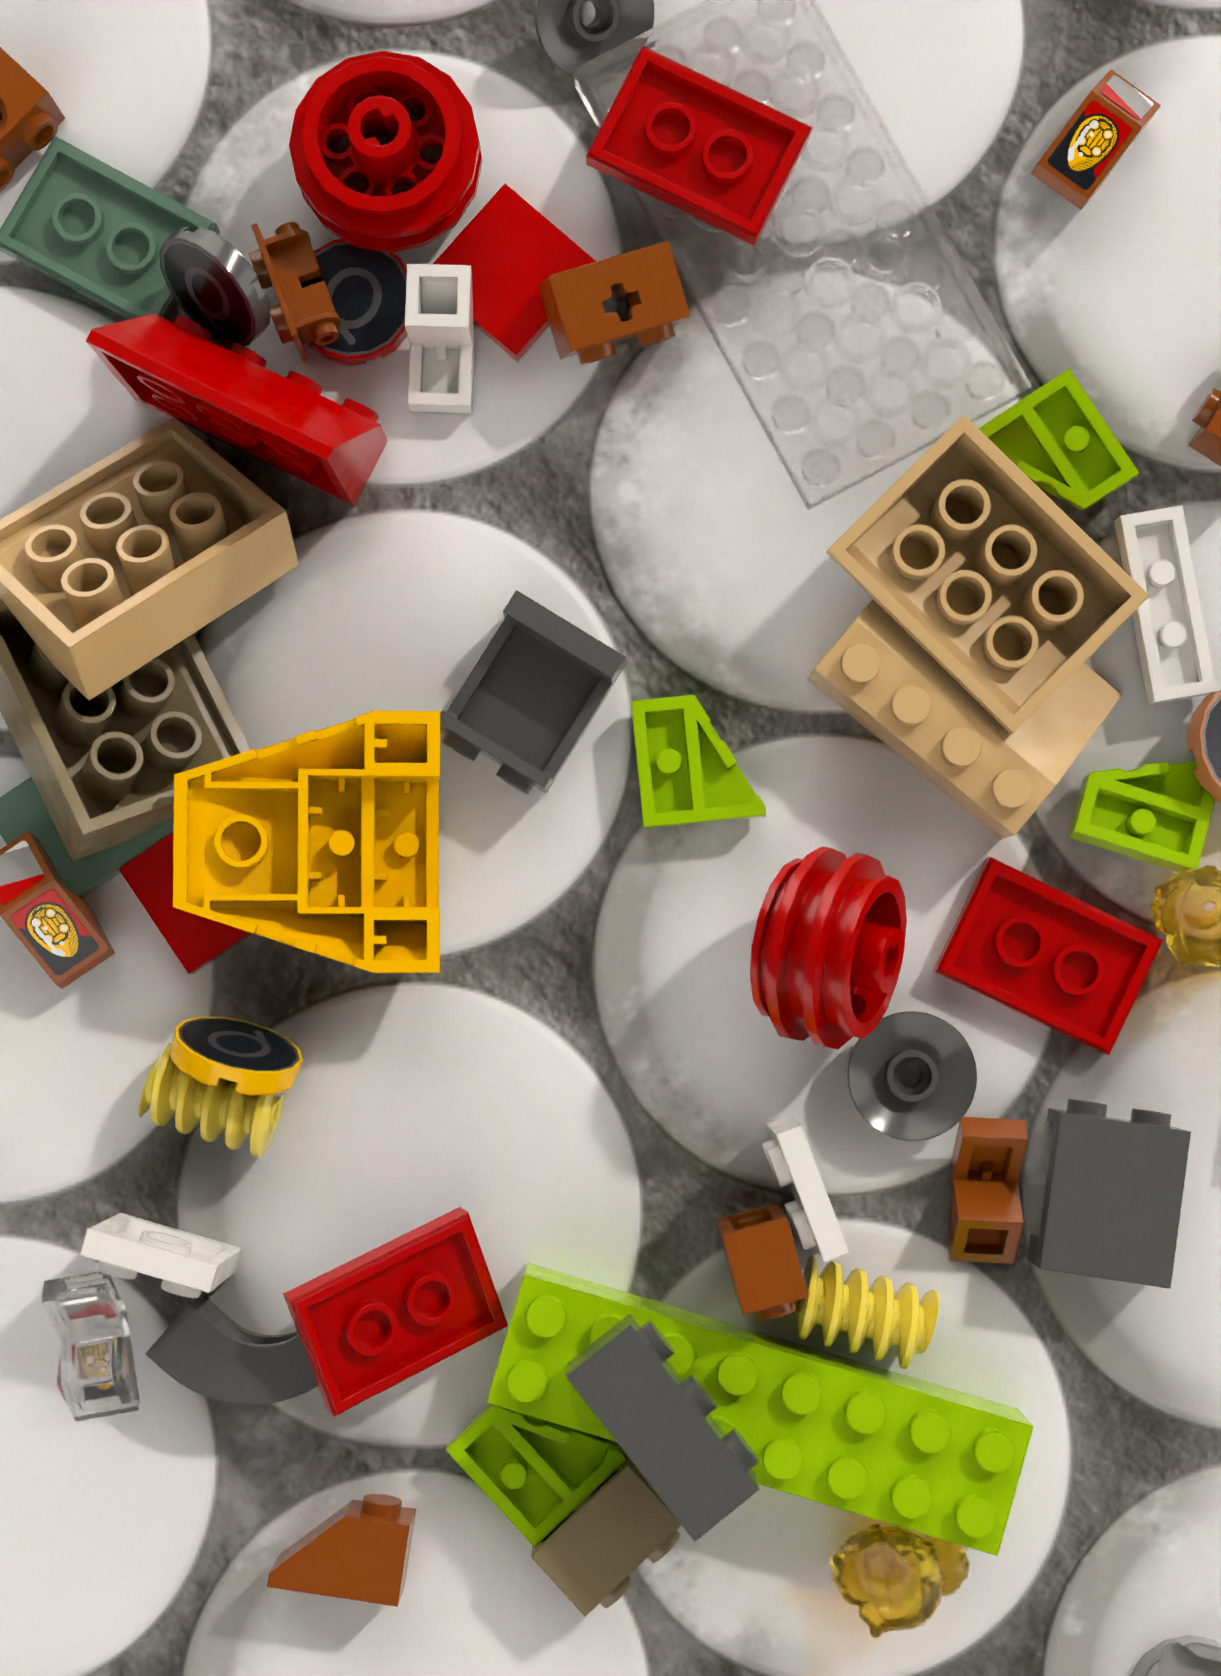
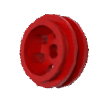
(372, 99)
(828, 947)

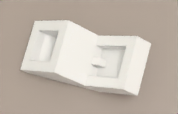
(440, 338)

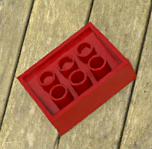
(243, 402)

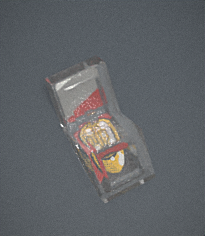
(95, 1348)

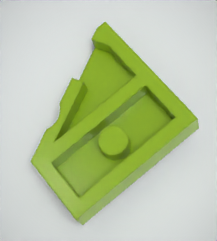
(1062, 443)
(686, 767)
(1145, 813)
(532, 1466)

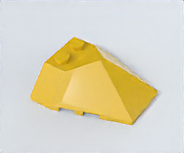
(321, 841)

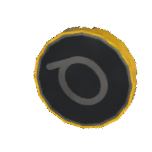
(237, 1052)

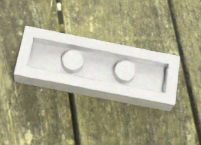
(1171, 620)

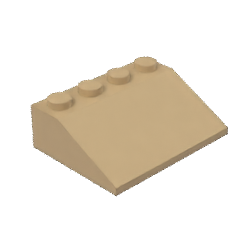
(138, 555)
(987, 574)
(946, 734)

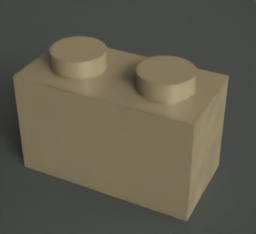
(607, 1539)

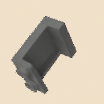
(531, 695)
(1112, 1195)

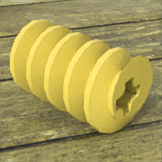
(173, 1093)
(866, 1313)

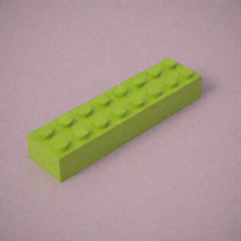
(810, 1416)

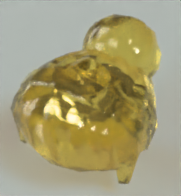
(1180, 915)
(901, 1595)

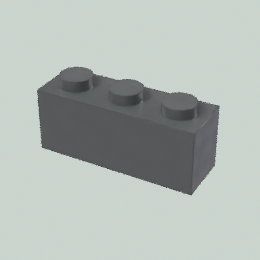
(665, 1425)

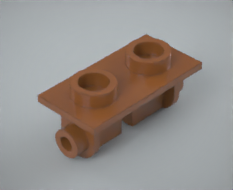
(302, 312)

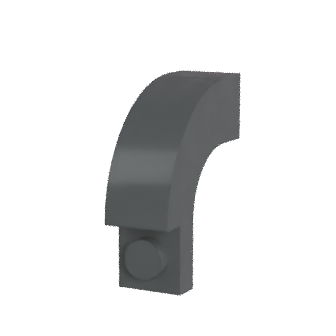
(229, 1362)

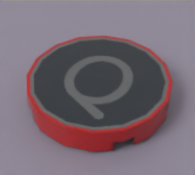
(367, 296)

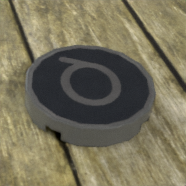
(214, 285)

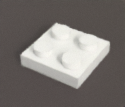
(811, 1211)
(178, 1257)

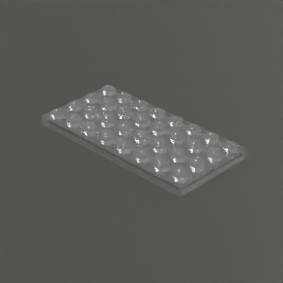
(853, 303)

